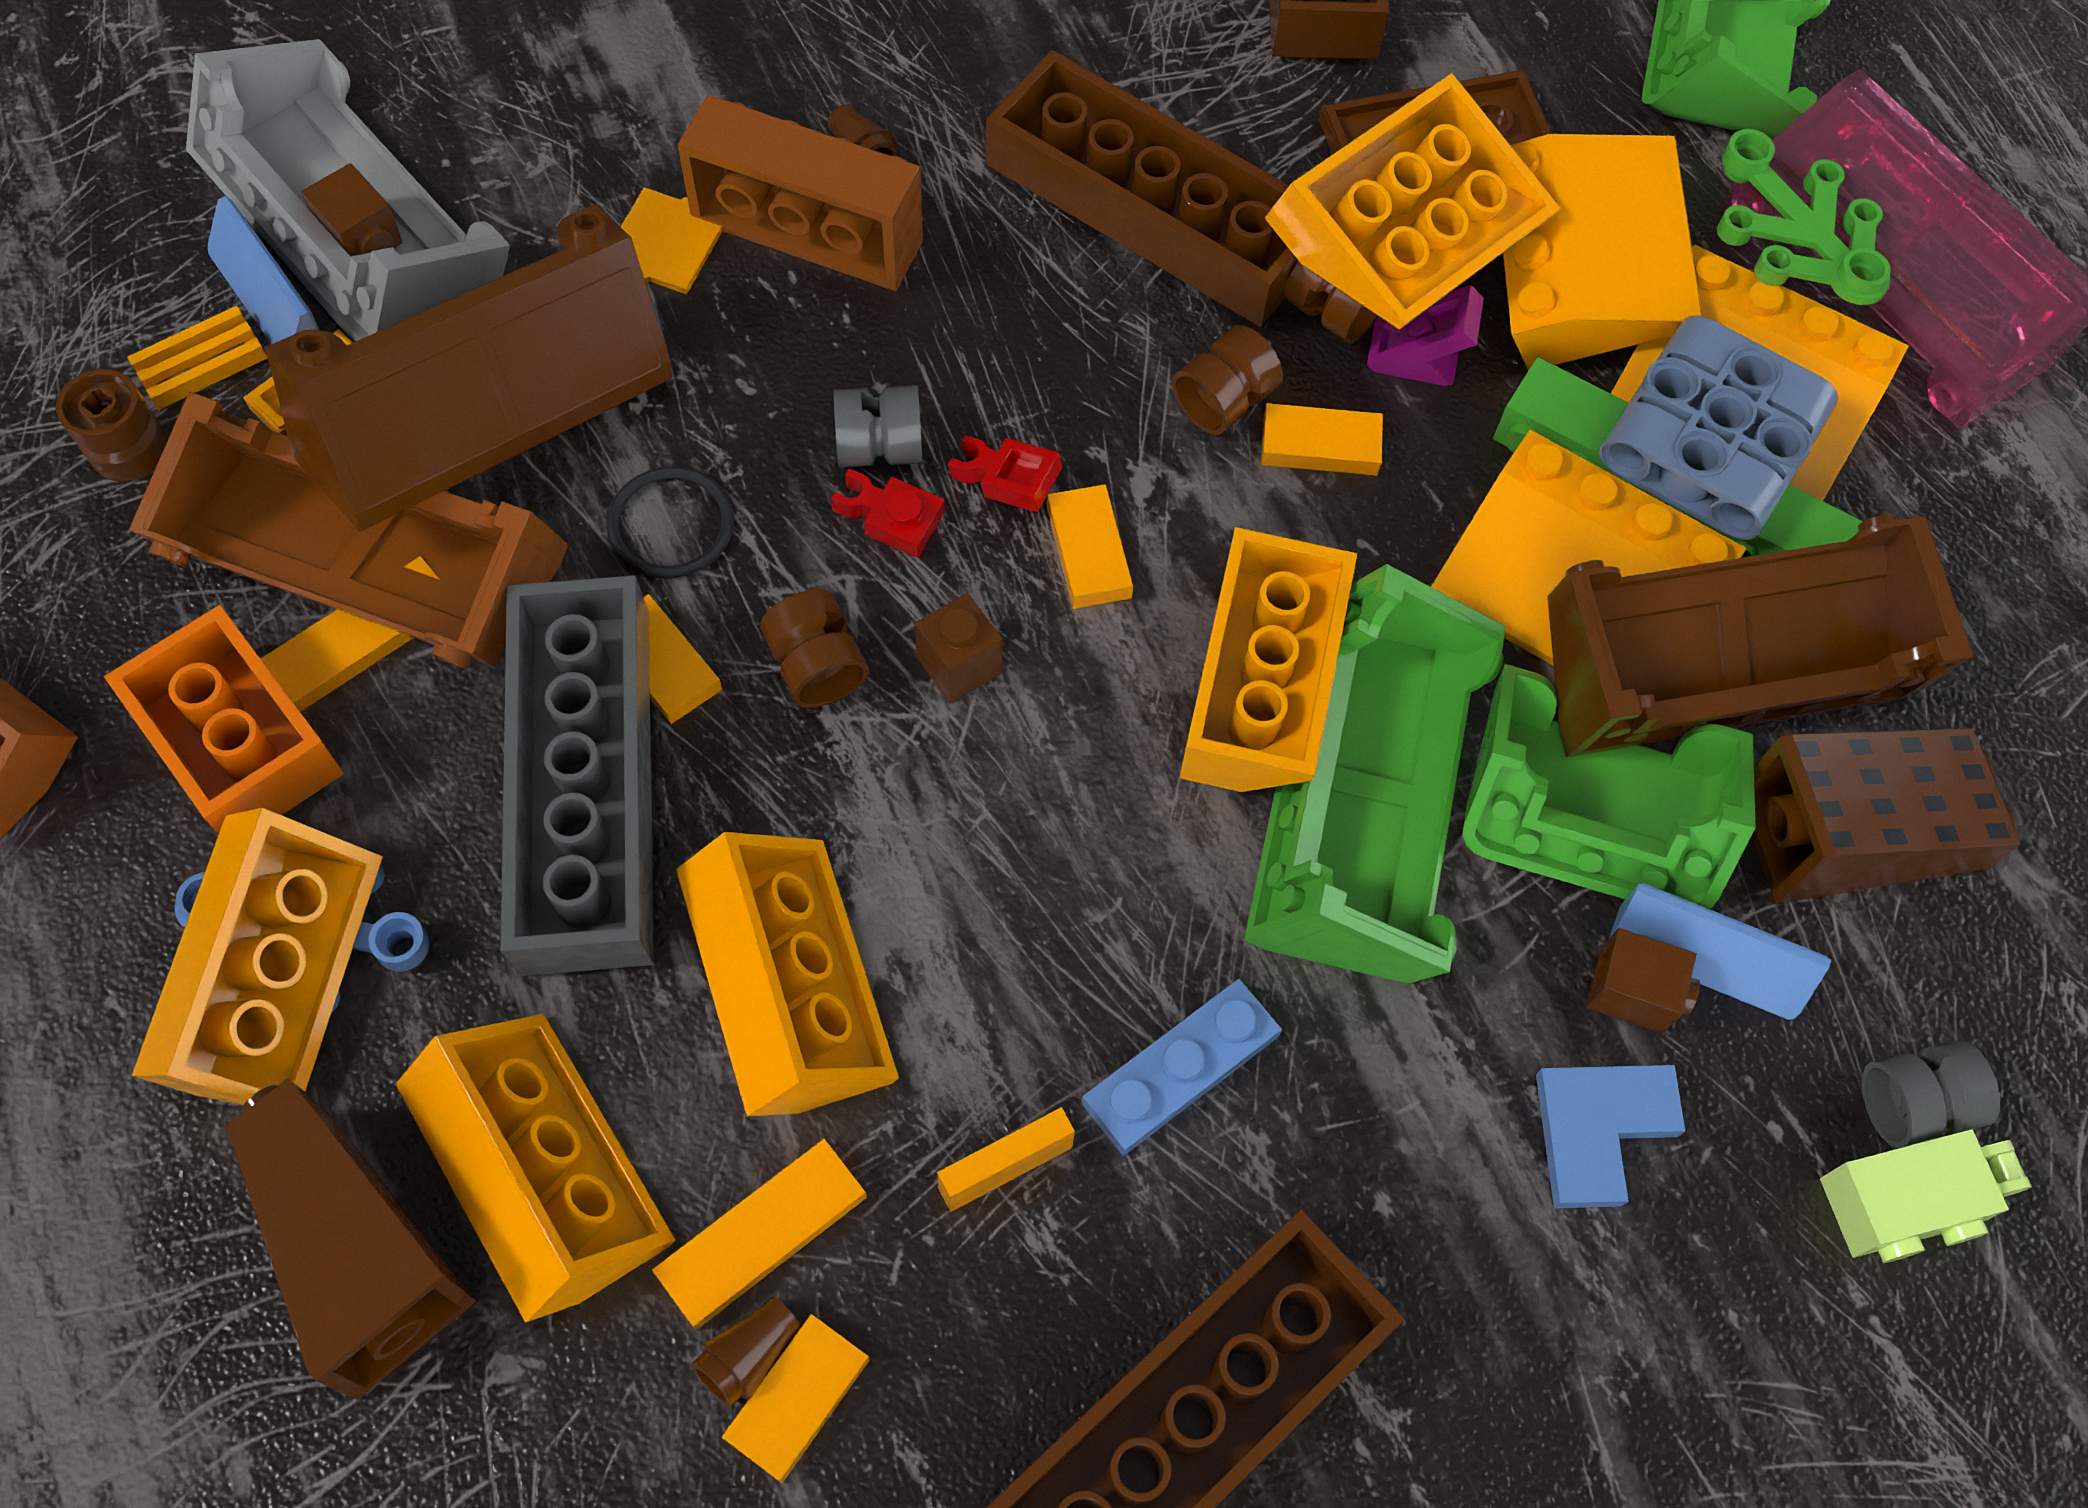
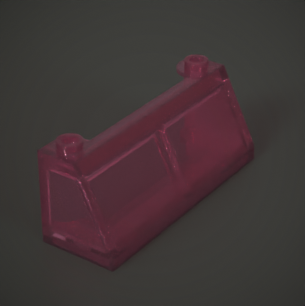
(1967, 271)

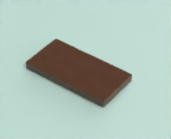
(1502, 97)

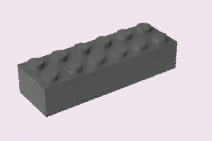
(577, 778)

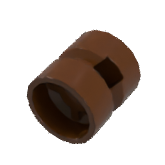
(1317, 296)
(1223, 383)
(111, 424)
(816, 651)

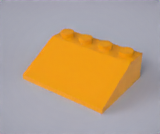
(1412, 205)
(1614, 256)
(1816, 337)
(1556, 513)

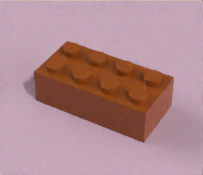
(803, 192)

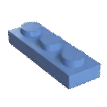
(1180, 1067)

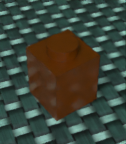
(353, 212)
(958, 647)
(1643, 981)

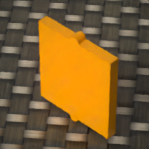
(669, 239)

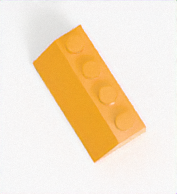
(1269, 664)
(258, 959)
(784, 973)
(532, 1163)

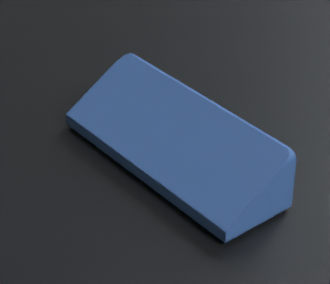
(256, 275)
(1729, 953)

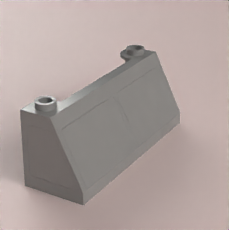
(279, 122)

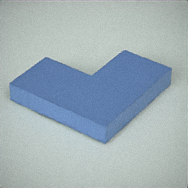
(1588, 1114)

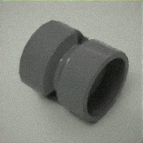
(877, 426)
(1924, 1093)

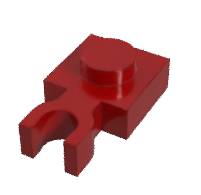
(1013, 475)
(896, 515)

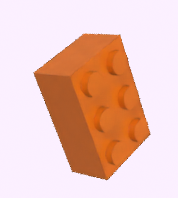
(223, 721)

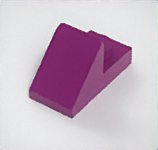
(1429, 343)

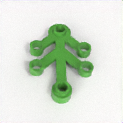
(1854, 273)

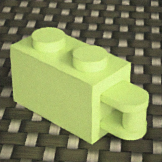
(1922, 1192)

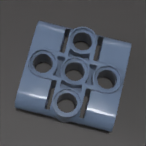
(1719, 427)

